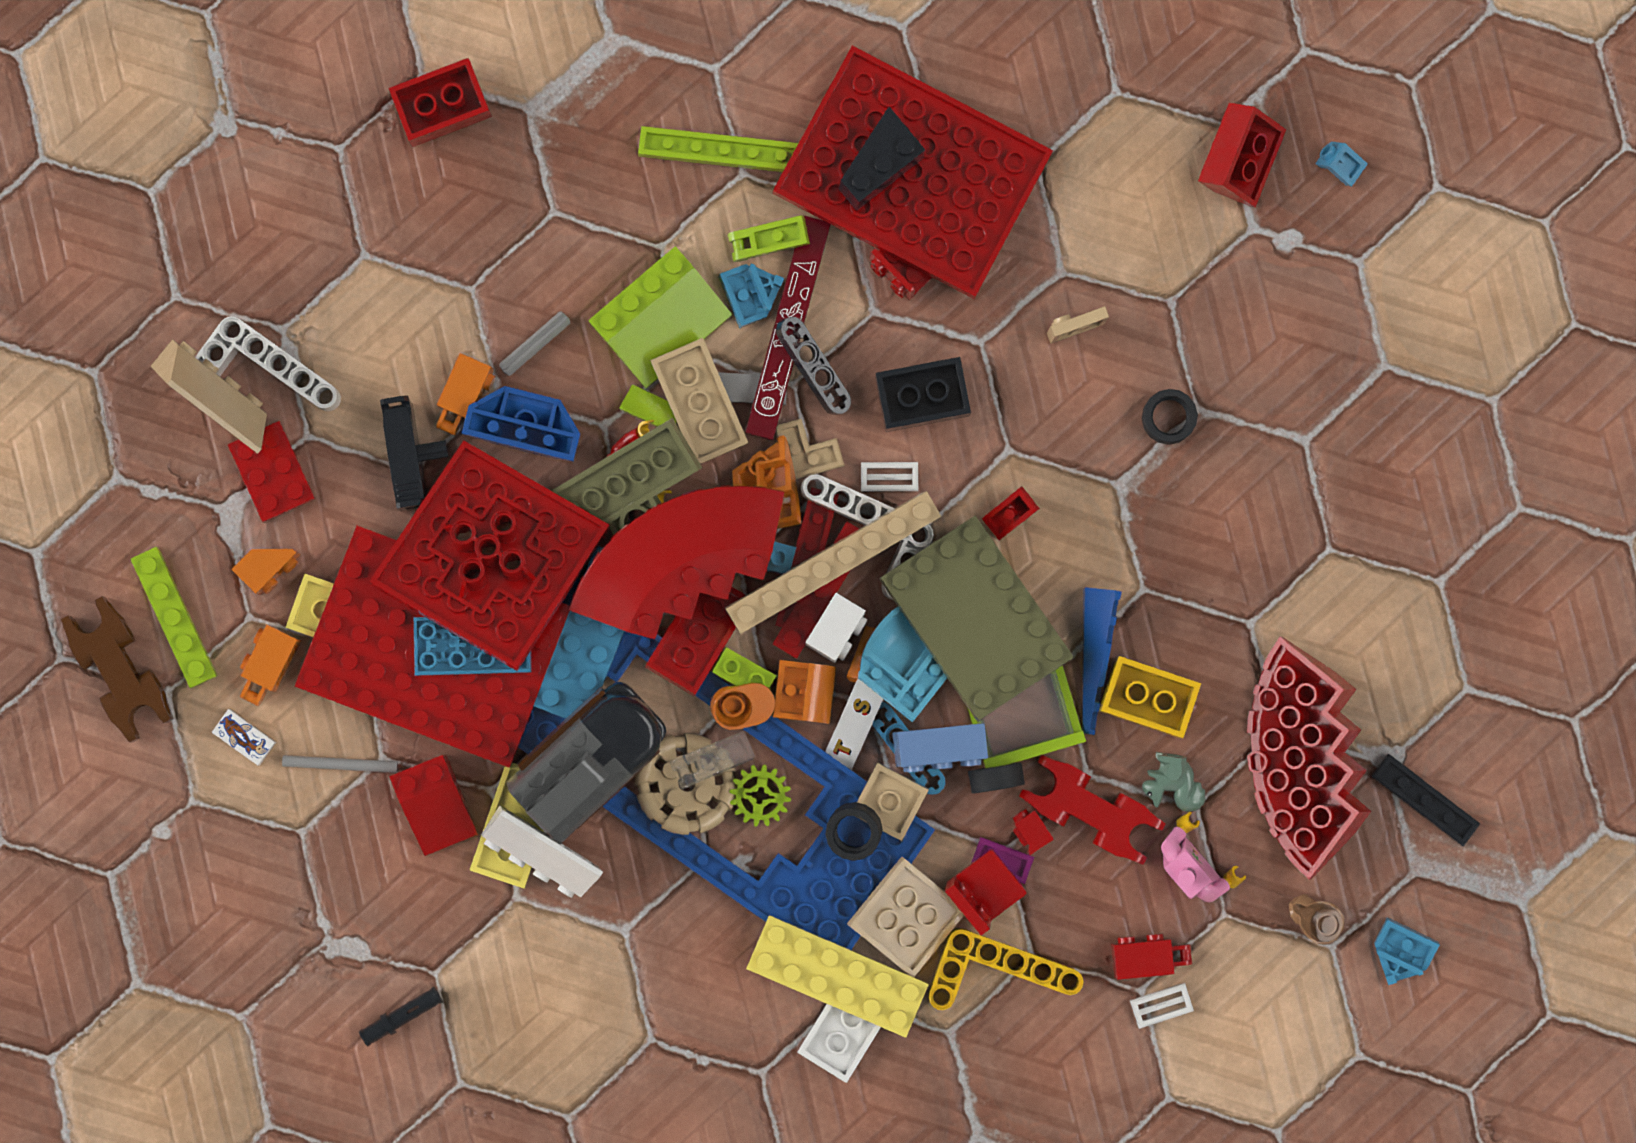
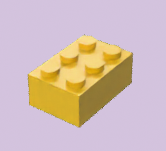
(1149, 697)

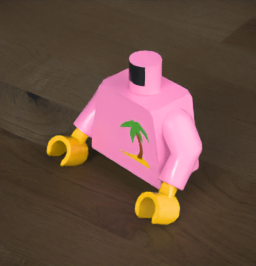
(1190, 868)

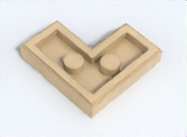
(809, 459)

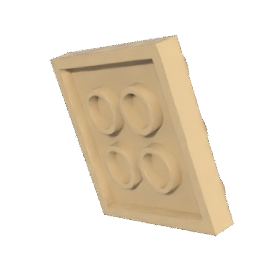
(906, 917)

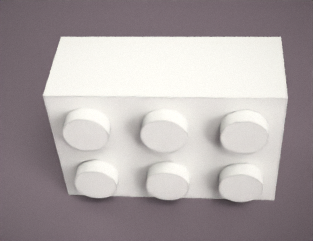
(836, 627)

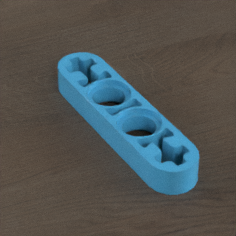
(885, 736)

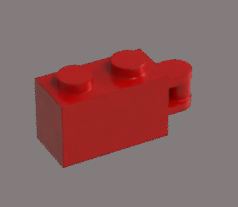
(1147, 957)

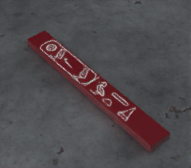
(794, 303)

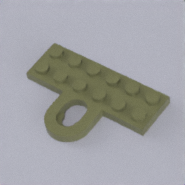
(632, 476)

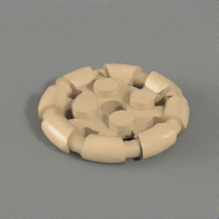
(681, 801)

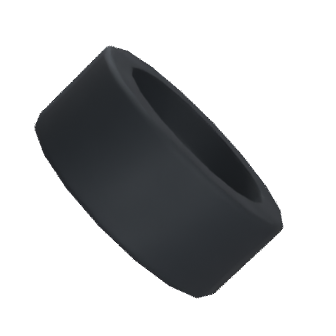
(1181, 398)
(996, 778)
(850, 852)

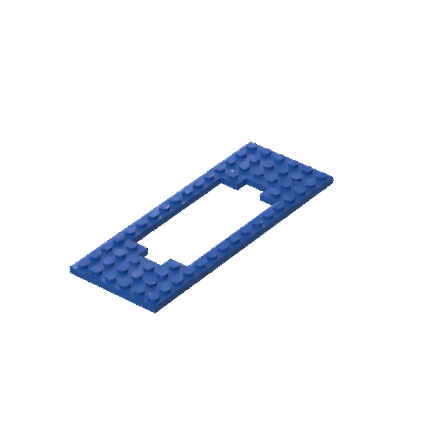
(823, 887)

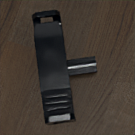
(406, 453)

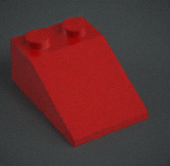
(433, 804)

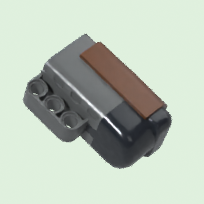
(587, 759)

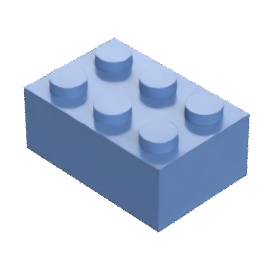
(940, 747)

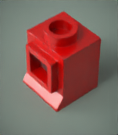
(1031, 831)

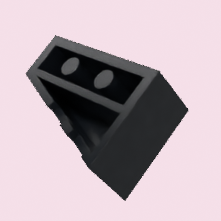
(881, 161)

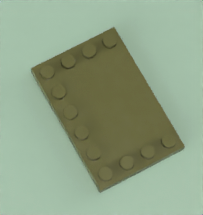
(976, 618)

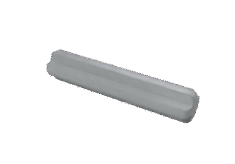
(534, 343)

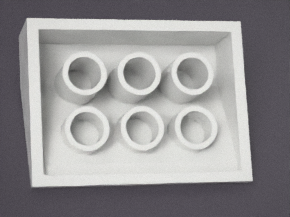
(540, 852)

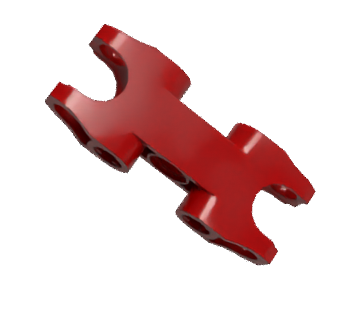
(1111, 820)

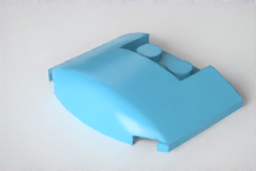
(900, 666)

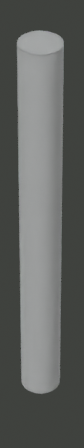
(340, 764)

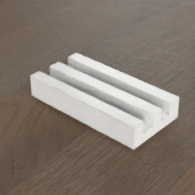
(889, 465)
(1184, 998)

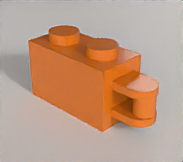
(464, 386)
(267, 662)

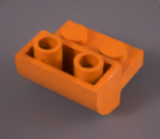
(804, 691)

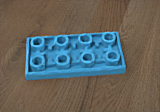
(444, 653)

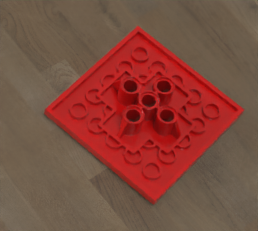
(502, 607)

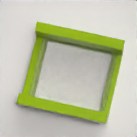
(1032, 723)

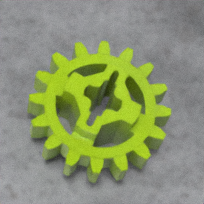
(758, 809)

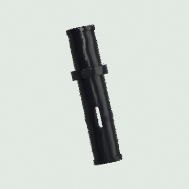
(400, 1016)

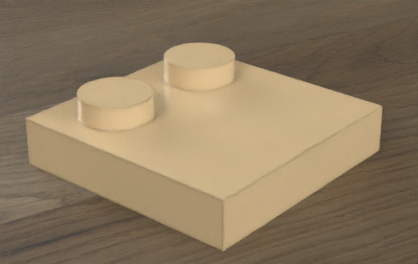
(1067, 327)
(893, 799)

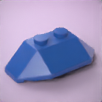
(523, 423)

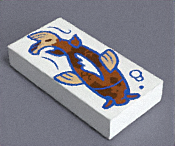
(244, 737)

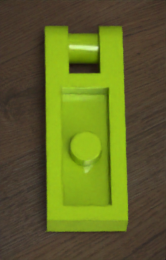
(769, 238)

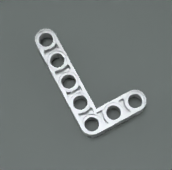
(266, 360)
(852, 512)

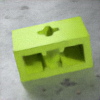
(741, 671)

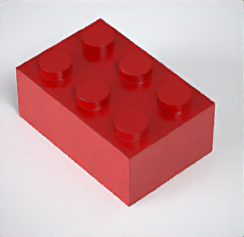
(440, 102)

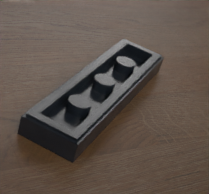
(1425, 800)

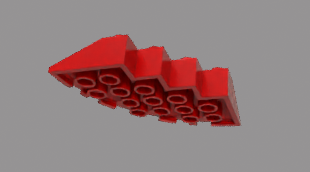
(677, 553)
(1301, 757)

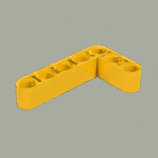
(999, 962)

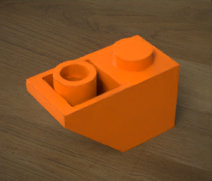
(263, 566)

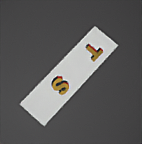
(854, 724)

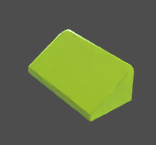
(646, 406)

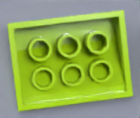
(659, 314)

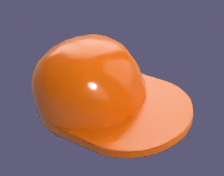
(742, 705)

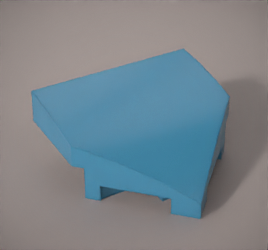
(750, 292)
(1403, 951)

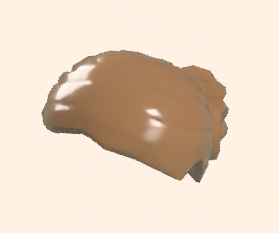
(1317, 919)

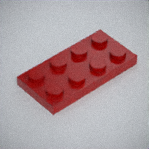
(694, 644)

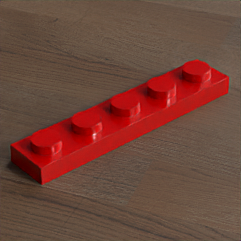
(811, 540)
(809, 610)

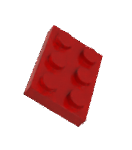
(273, 474)

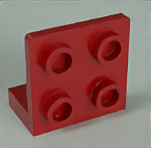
(904, 279)
(984, 890)

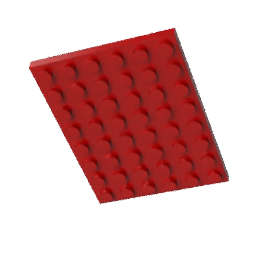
(947, 209)
(367, 663)

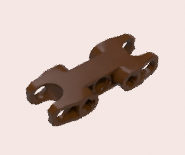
(126, 686)

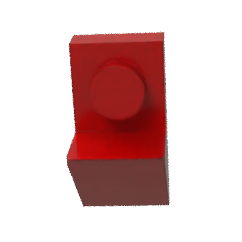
(1010, 513)

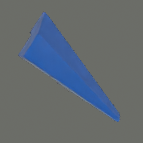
(1098, 629)

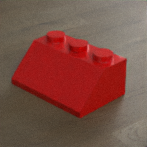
(1242, 154)

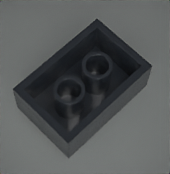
(923, 394)

